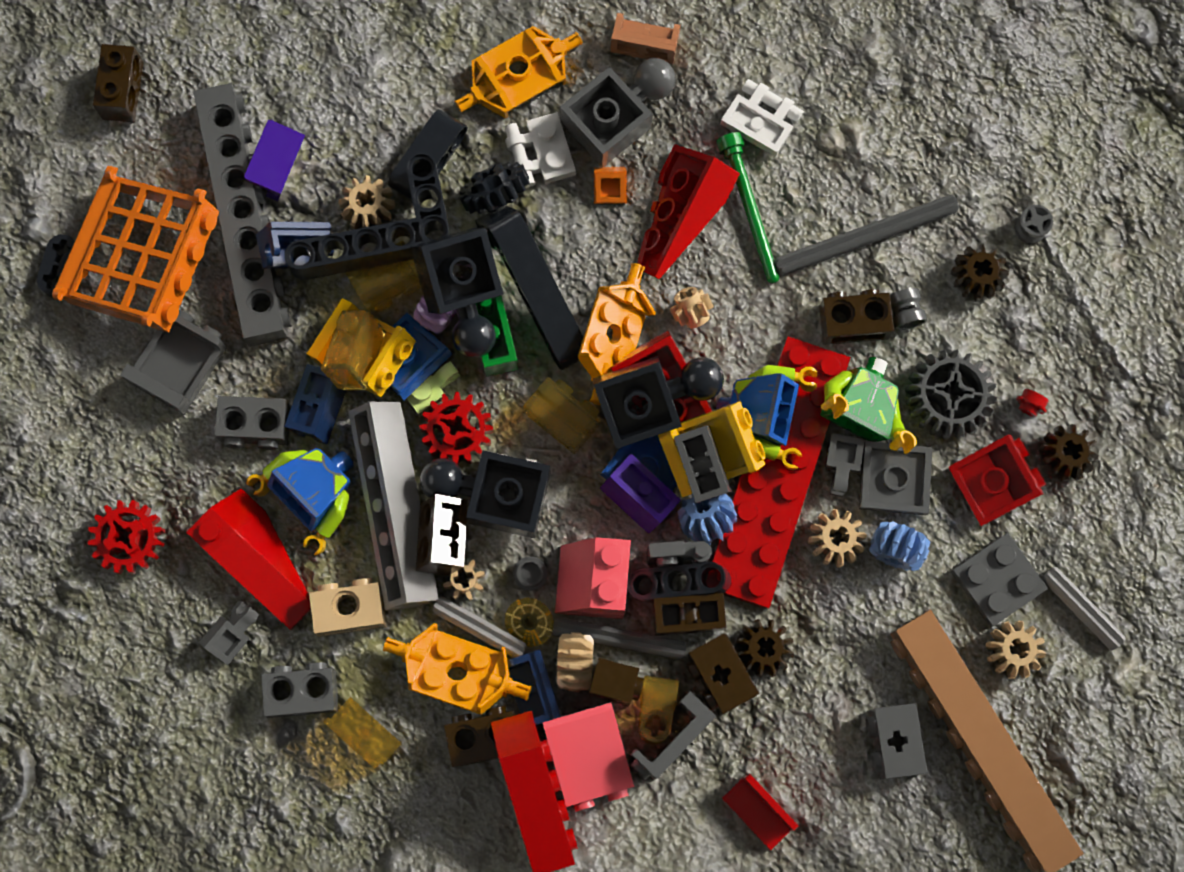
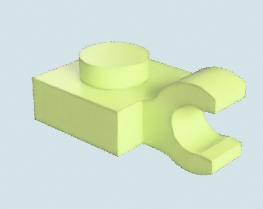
(432, 388)

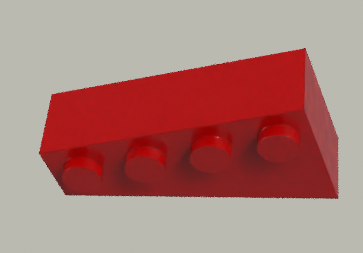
(533, 793)

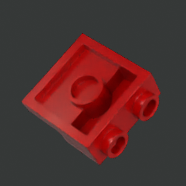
(997, 479)

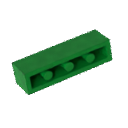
(503, 355)

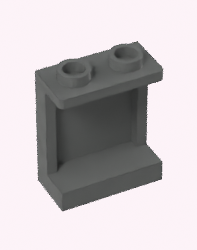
(177, 363)
(700, 718)

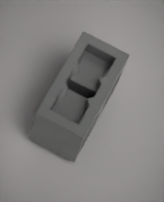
(254, 412)
(300, 700)

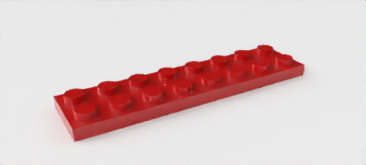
(773, 496)

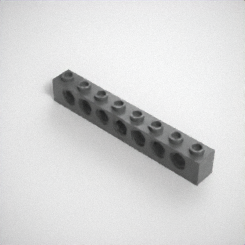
(213, 106)

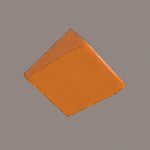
(610, 185)

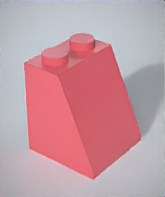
(593, 578)
(589, 756)

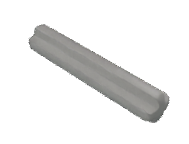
(1083, 608)
(478, 627)

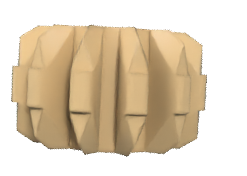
(365, 193)
(829, 527)
(575, 661)
(1018, 662)

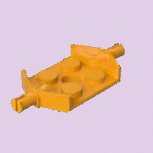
(500, 88)
(622, 309)
(436, 652)

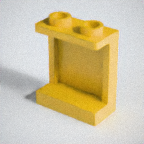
(394, 350)
(733, 439)

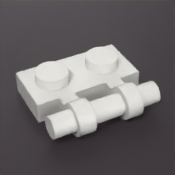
(758, 124)
(549, 146)

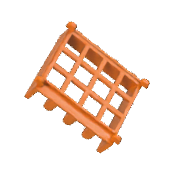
(180, 266)

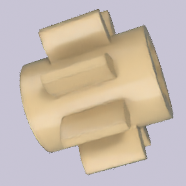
(691, 307)
(473, 583)

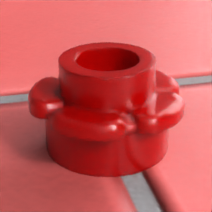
(1032, 403)

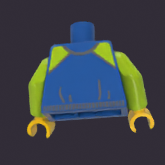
(771, 399)
(310, 487)

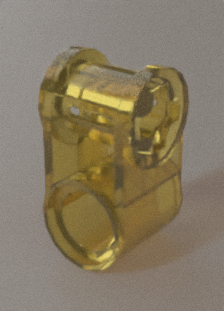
(658, 703)

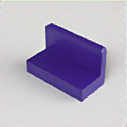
(274, 158)
(640, 494)

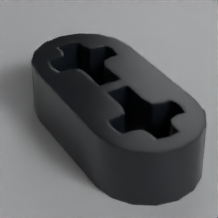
(51, 262)

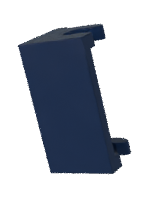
(278, 235)
(315, 406)
(531, 671)

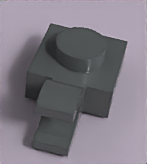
(843, 457)
(228, 637)

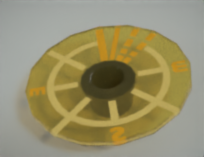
(529, 621)

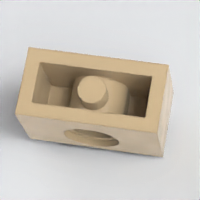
(367, 615)

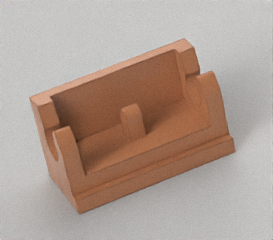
(644, 39)

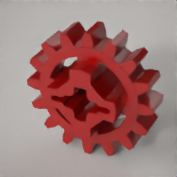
(461, 415)
(138, 531)

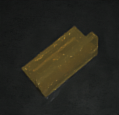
(363, 733)

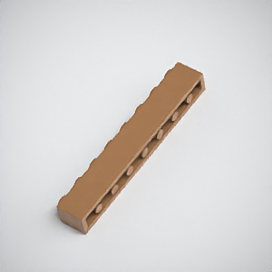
(986, 744)

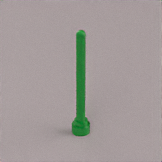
(731, 147)

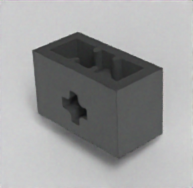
(702, 464)
(906, 758)

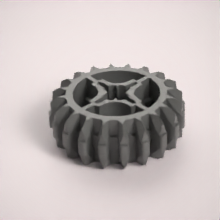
(956, 367)

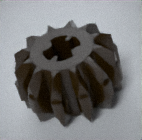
(990, 280)
(1068, 440)
(777, 648)

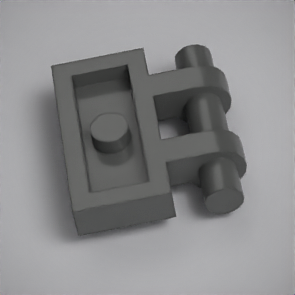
(675, 552)

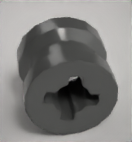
(1038, 218)

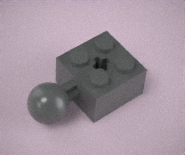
(611, 97)

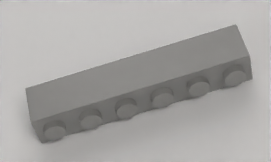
(391, 503)

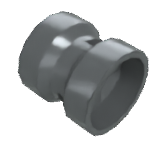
(907, 309)

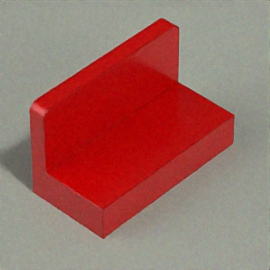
(759, 811)

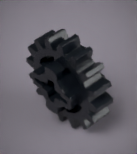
(494, 187)

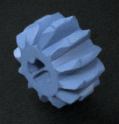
(707, 518)
(899, 546)

